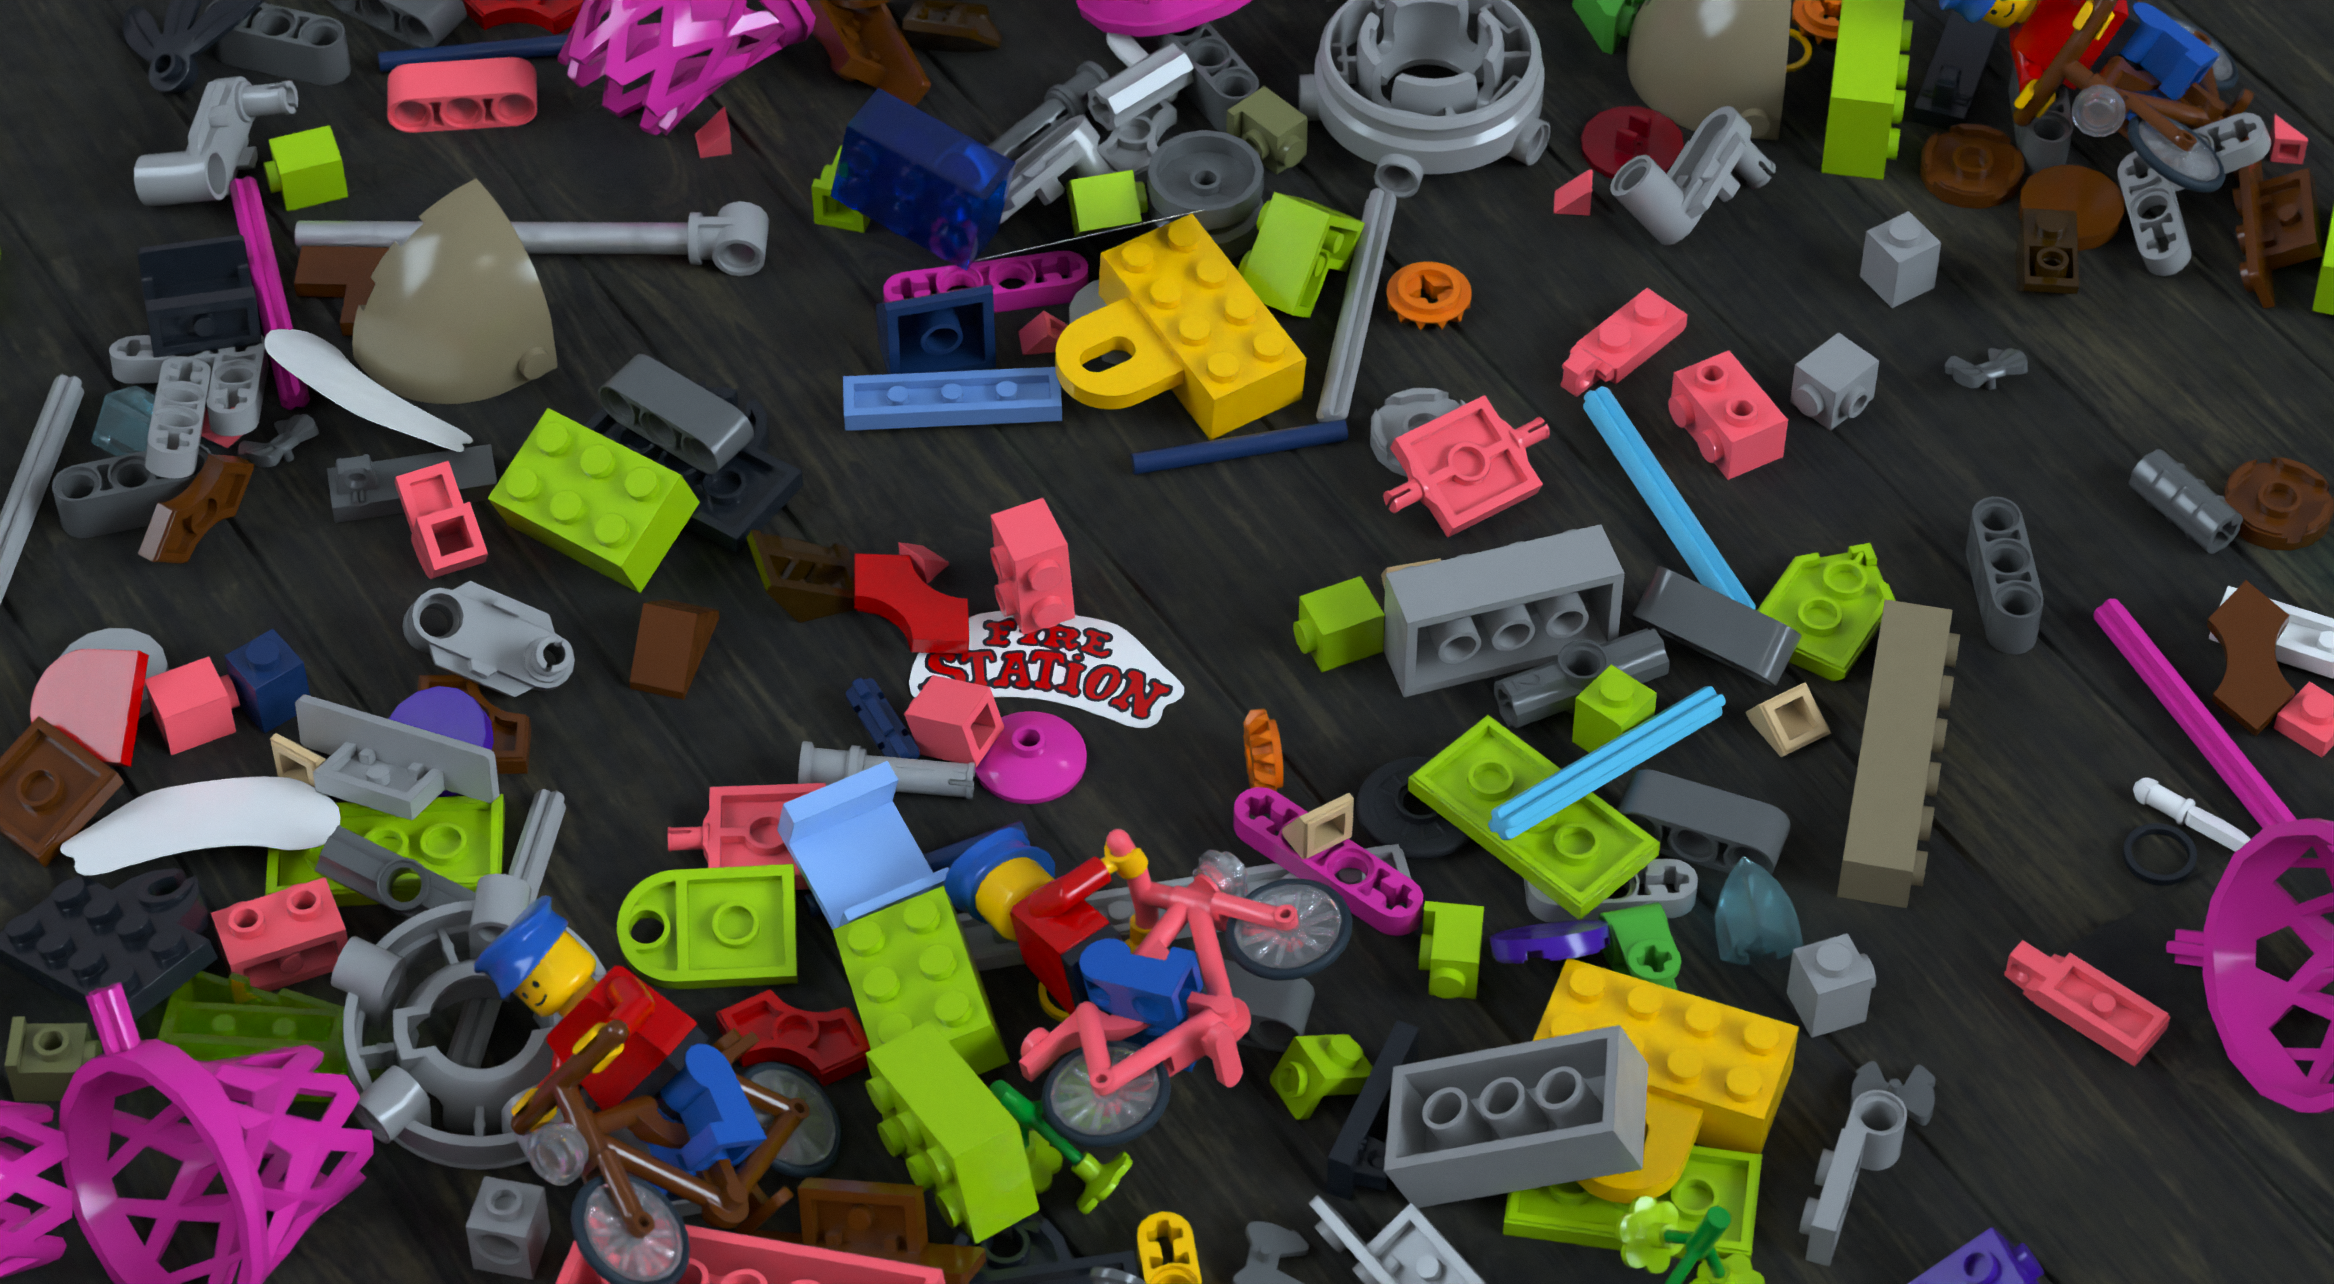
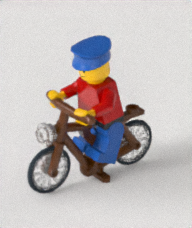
(2127, 66)
(666, 1086)

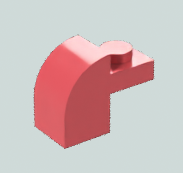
(440, 523)

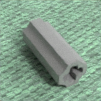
(1140, 86)

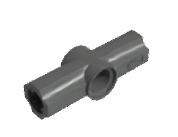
(1556, 685)
(373, 870)

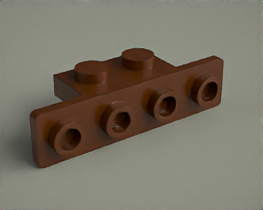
(870, 49)
(2277, 225)
(877, 1223)

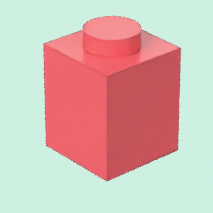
(192, 705)
(954, 720)

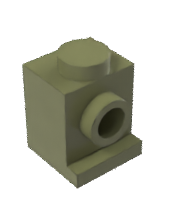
(1270, 128)
(45, 1058)

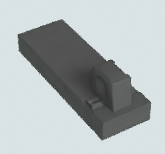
(368, 488)

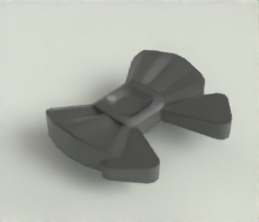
(2000, 364)
(290, 434)
(1915, 1094)
(1268, 1245)

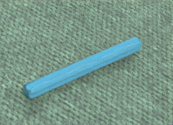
(1662, 496)
(1606, 763)

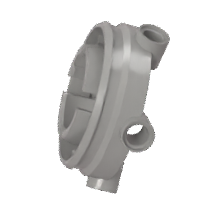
(1429, 122)
(472, 1099)

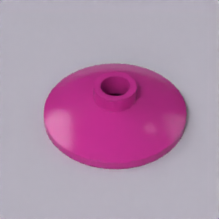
(1035, 772)

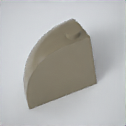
(1709, 56)
(456, 307)

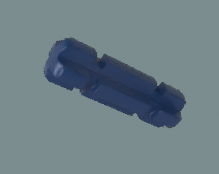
(881, 720)

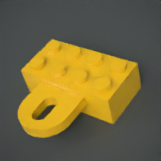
(1188, 330)
(1710, 1069)

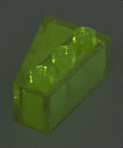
(232, 1019)

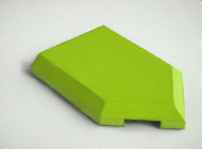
(1833, 605)

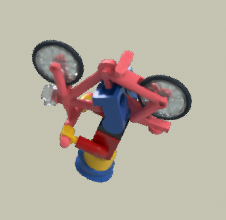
(1134, 1000)

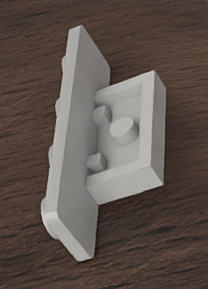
(390, 762)
(1402, 1253)

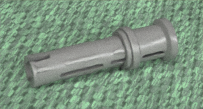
(913, 775)

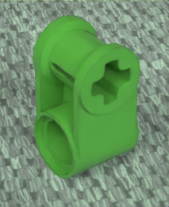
(1642, 944)

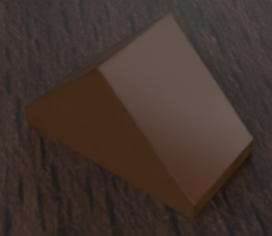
(670, 646)

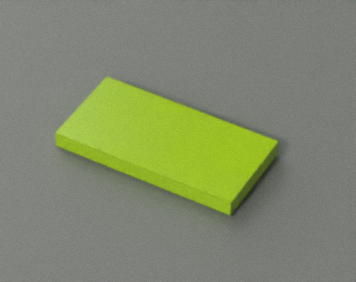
(450, 837)
(1570, 856)
(1709, 1179)

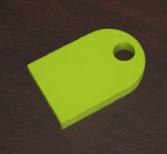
(717, 927)

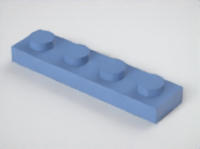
(951, 398)

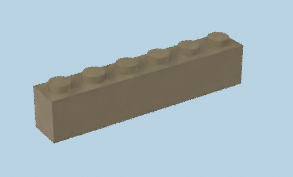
(1896, 755)

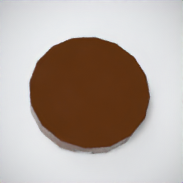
(1971, 166)
(2081, 190)
(2280, 503)

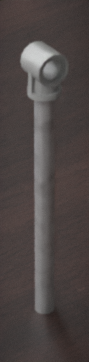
(732, 239)

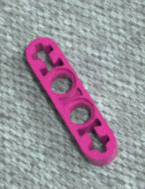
(992, 272)
(1362, 897)

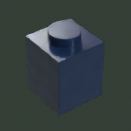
(267, 679)

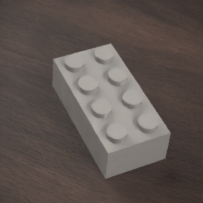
(1500, 609)
(1517, 1117)

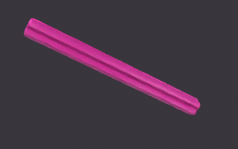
(266, 281)
(2191, 715)

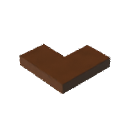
(338, 273)

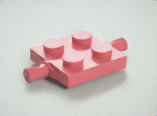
(1466, 465)
(743, 827)

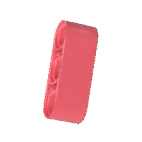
(462, 95)

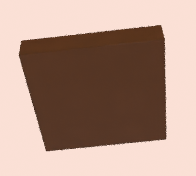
(50, 790)

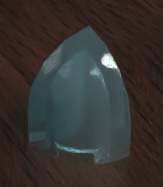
(124, 421)
(1755, 916)

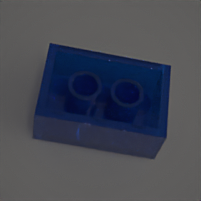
(922, 179)

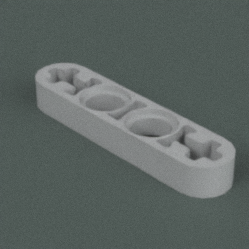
(177, 417)

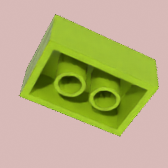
(1865, 87)
(594, 500)
(917, 968)
(951, 1132)

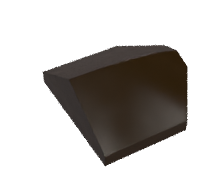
(950, 27)
(804, 576)

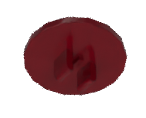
(1628, 132)

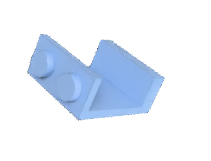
(856, 847)

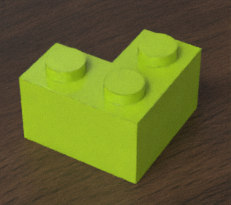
(1296, 250)

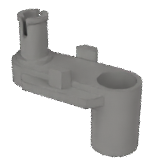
(215, 143)
(1037, 171)
(1675, 201)
(491, 640)

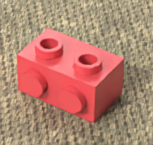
(1728, 415)
(1031, 567)
(282, 935)

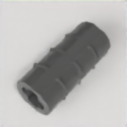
(2185, 501)

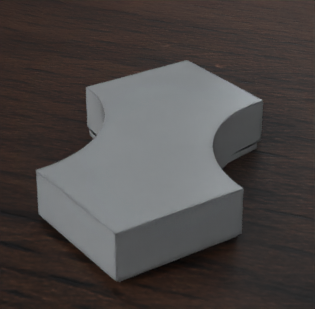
(1136, 140)

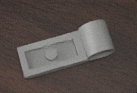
(1839, 1169)

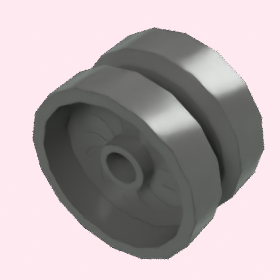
(1210, 174)

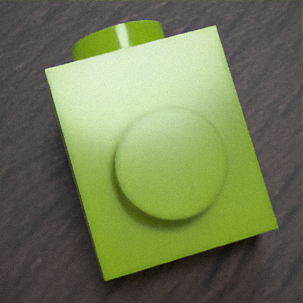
(1319, 1068)

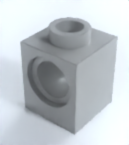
(508, 1227)

